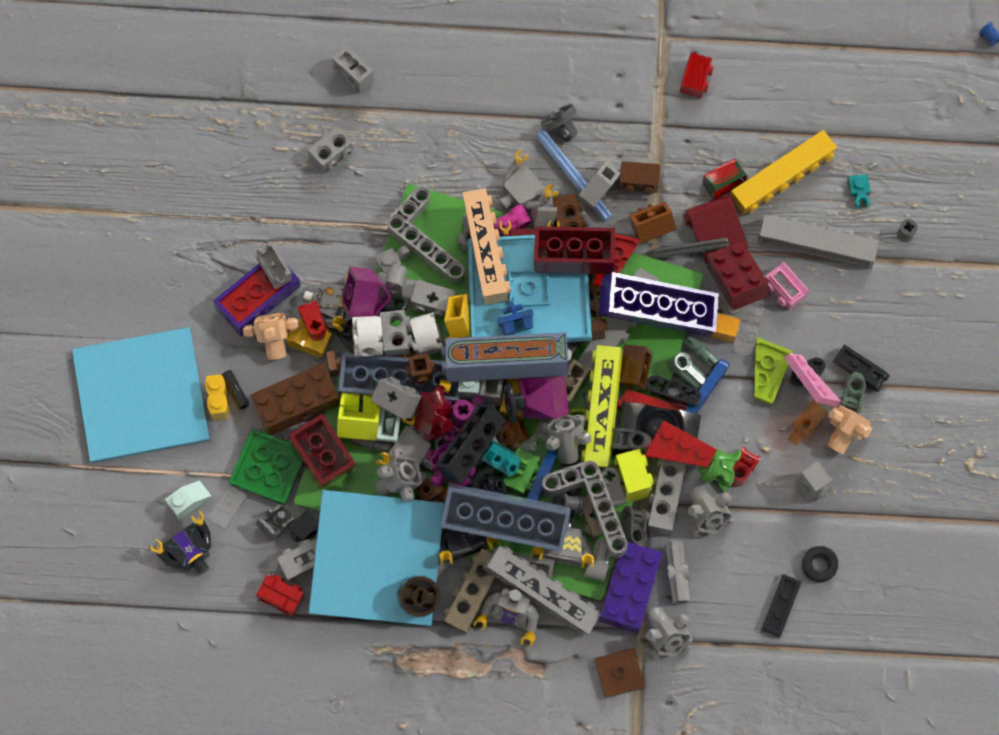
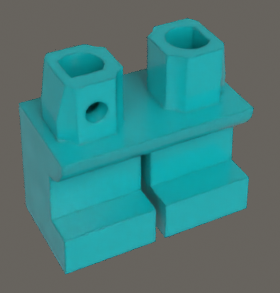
(501, 458)

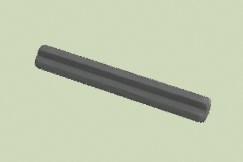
(689, 248)

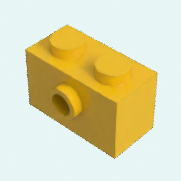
(458, 316)

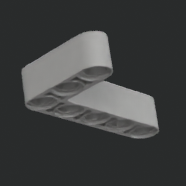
(421, 239)
(596, 500)

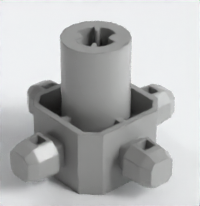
(566, 435)
(399, 476)
(709, 512)
(667, 634)

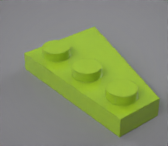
(769, 370)

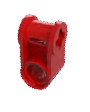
(312, 318)
(745, 465)

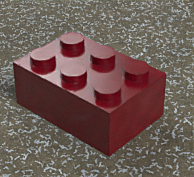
(737, 275)
(321, 451)

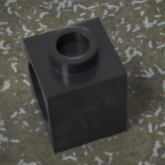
(303, 527)

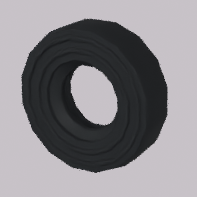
(811, 572)

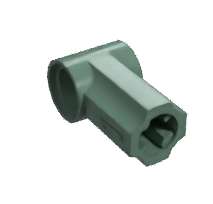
(687, 371)

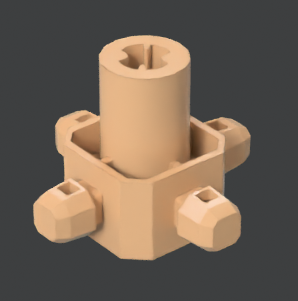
(272, 331)
(847, 425)

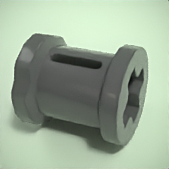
(907, 230)

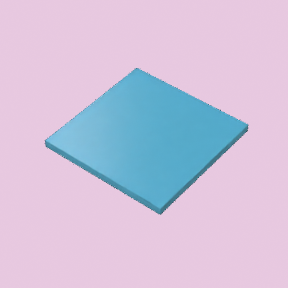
(557, 299)
(140, 395)
(368, 550)

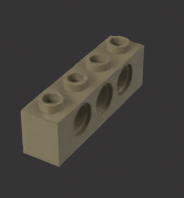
(464, 621)

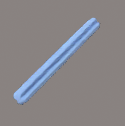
(570, 171)

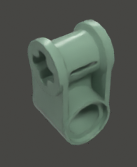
(853, 396)

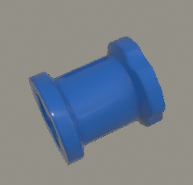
(990, 34)

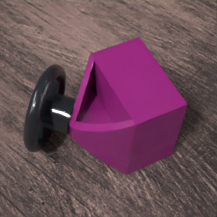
(368, 295)
(537, 398)

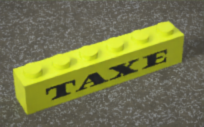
(603, 404)

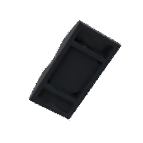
(650, 418)

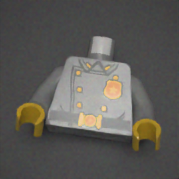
(329, 301)

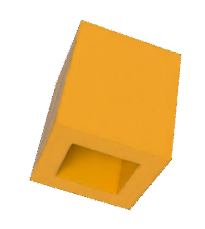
(726, 328)

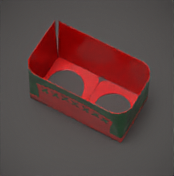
(724, 179)

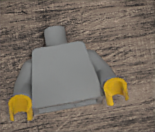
(523, 187)
(412, 445)

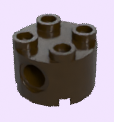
(419, 596)

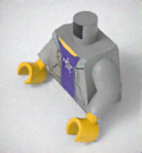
(513, 609)

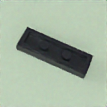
(781, 606)

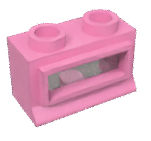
(786, 286)

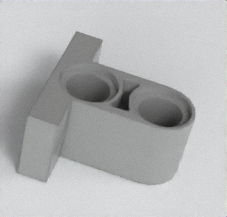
(397, 282)

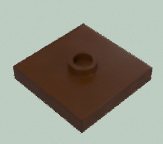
(619, 673)

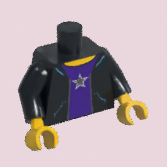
(187, 548)

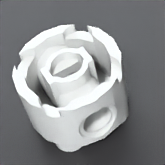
(426, 334)
(367, 336)

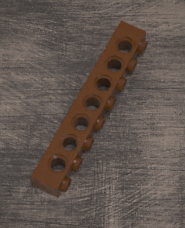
(567, 206)

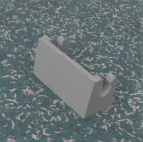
(273, 265)

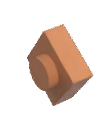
(333, 363)

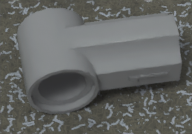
(601, 559)

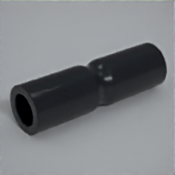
(234, 387)

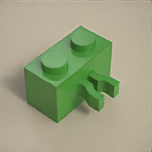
(521, 481)

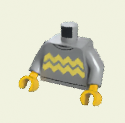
(575, 550)

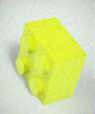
(357, 424)
(634, 475)

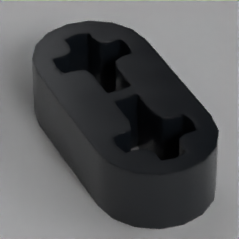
(817, 361)

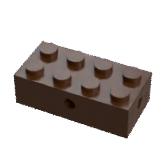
(295, 399)

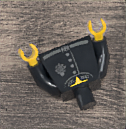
(461, 544)

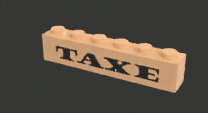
(485, 246)

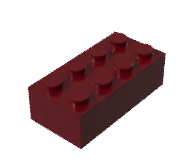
(574, 250)

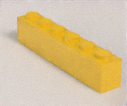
(783, 172)

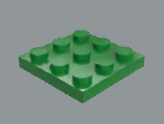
(267, 467)

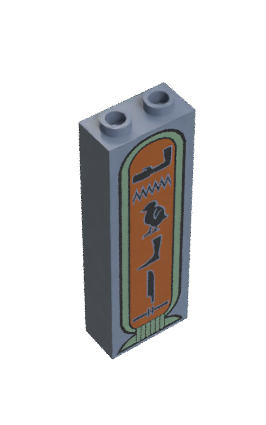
(505, 357)

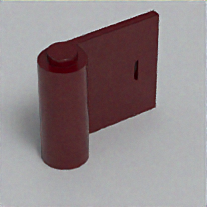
(715, 221)

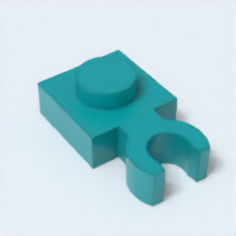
(859, 187)

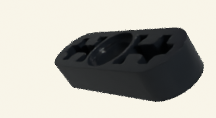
(658, 392)

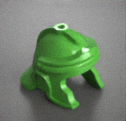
(720, 469)

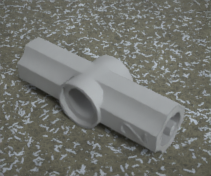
(677, 572)

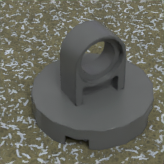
(560, 121)

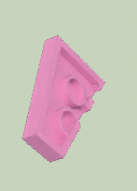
(813, 383)

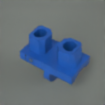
(524, 317)

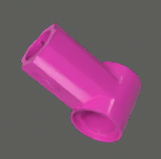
(518, 218)

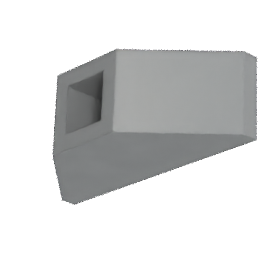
(599, 183)

